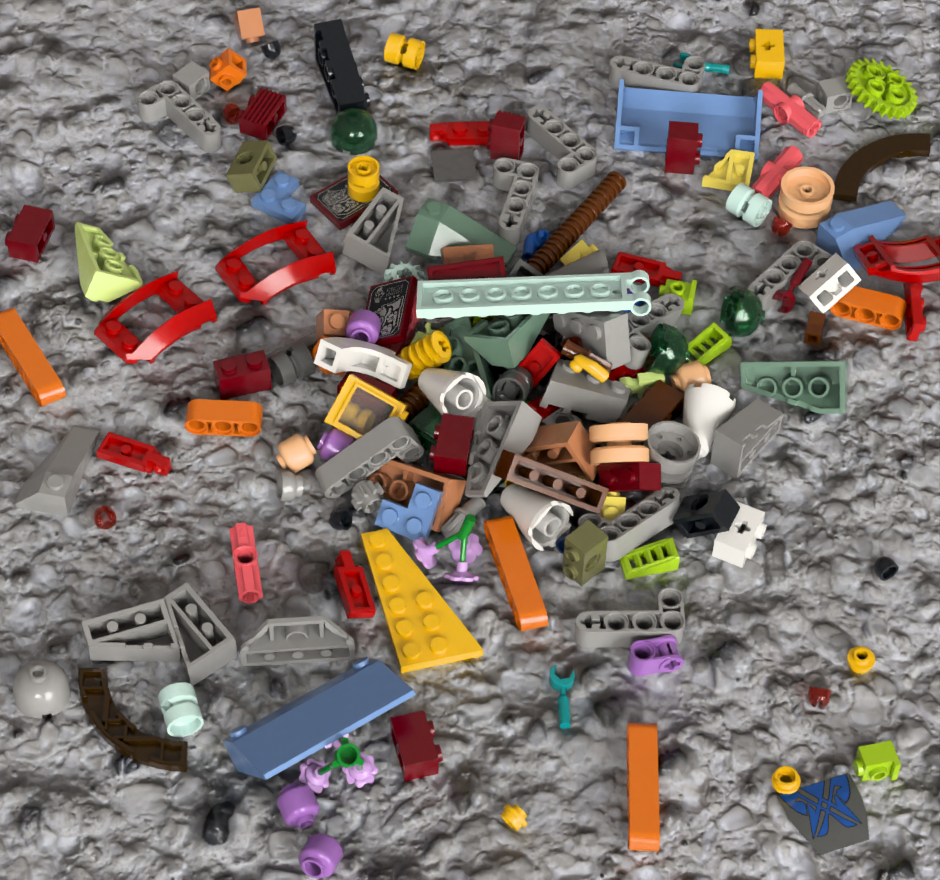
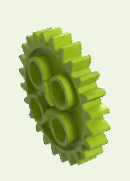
(881, 88)

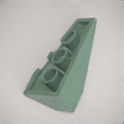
(444, 226)
(506, 338)
(464, 357)
(802, 383)

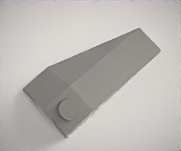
(495, 435)
(59, 476)

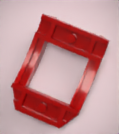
(879, 258)
(311, 264)
(191, 314)

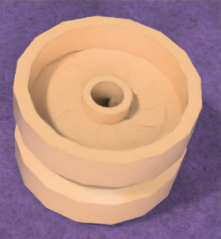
(805, 197)
(618, 441)

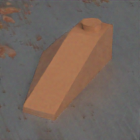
(399, 481)

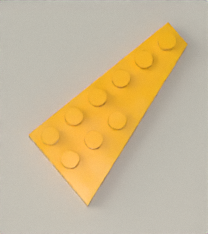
(416, 616)

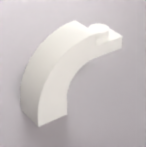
(354, 355)

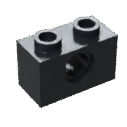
(706, 513)

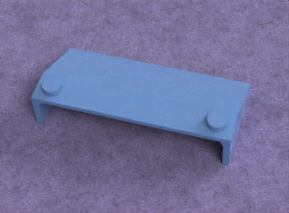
(723, 119)
(316, 719)

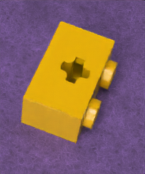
(768, 53)

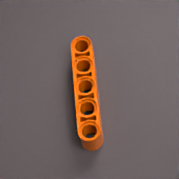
(29, 359)
(515, 573)
(643, 787)

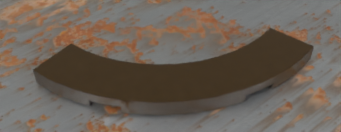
(872, 156)
(120, 732)

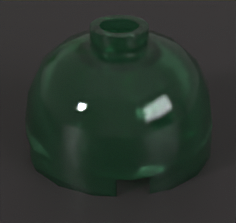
(353, 131)
(741, 312)
(667, 350)

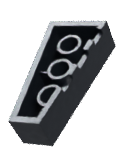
(338, 67)

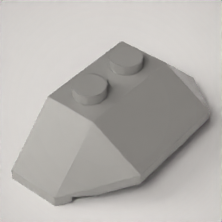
(297, 642)

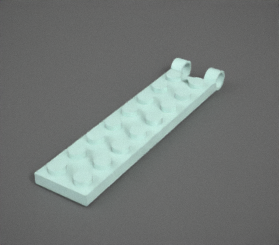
(533, 295)

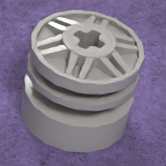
(675, 449)

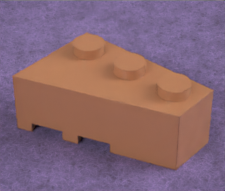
(564, 448)

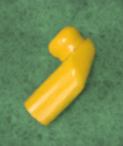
(593, 368)

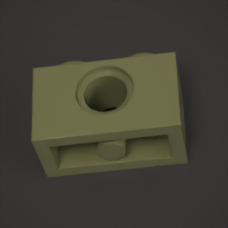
(251, 166)
(584, 553)

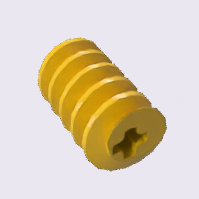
(426, 353)

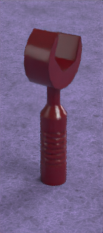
(787, 295)

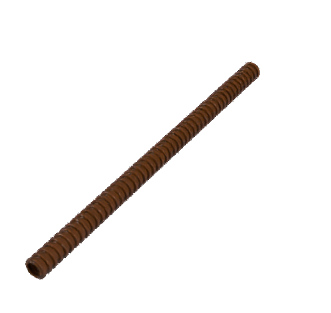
(548, 254)

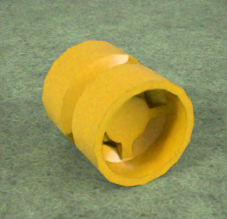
(400, 50)
(363, 178)

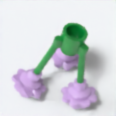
(347, 756)

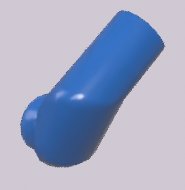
(533, 242)

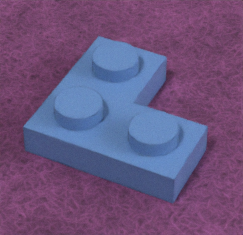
(276, 198)
(415, 519)

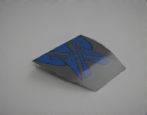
(828, 813)

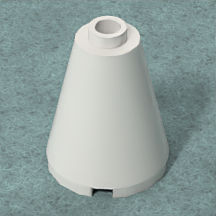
(453, 391)
(705, 411)
(537, 515)

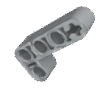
(656, 76)
(173, 101)
(575, 155)
(521, 182)
(784, 268)
(663, 310)
(367, 455)
(637, 523)
(597, 629)

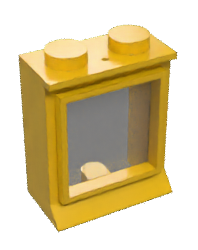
(363, 407)

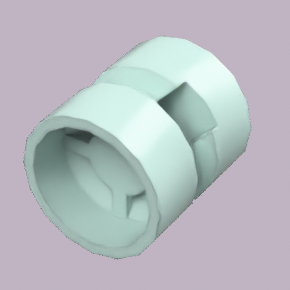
(751, 206)
(180, 709)

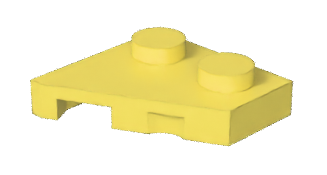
(731, 171)

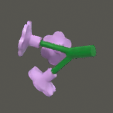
(464, 550)

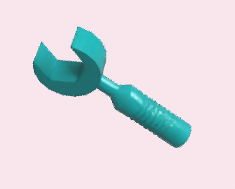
(709, 67)
(563, 701)

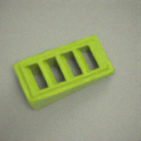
(712, 331)
(661, 565)

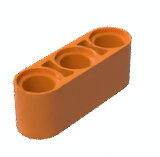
(871, 308)
(224, 417)

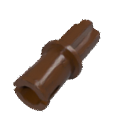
(571, 349)

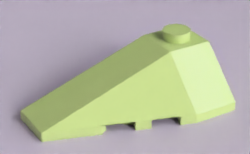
(102, 269)

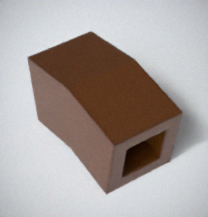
(814, 328)

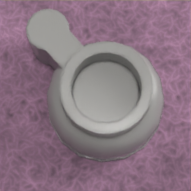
(288, 485)

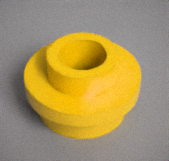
(860, 665)
(788, 774)
(514, 817)

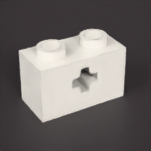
(829, 283)
(739, 542)

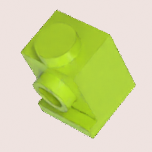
(684, 290)
(876, 762)

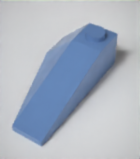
(853, 227)

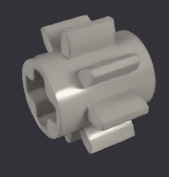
(367, 496)

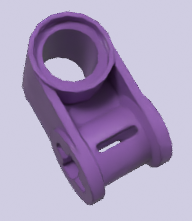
(656, 656)

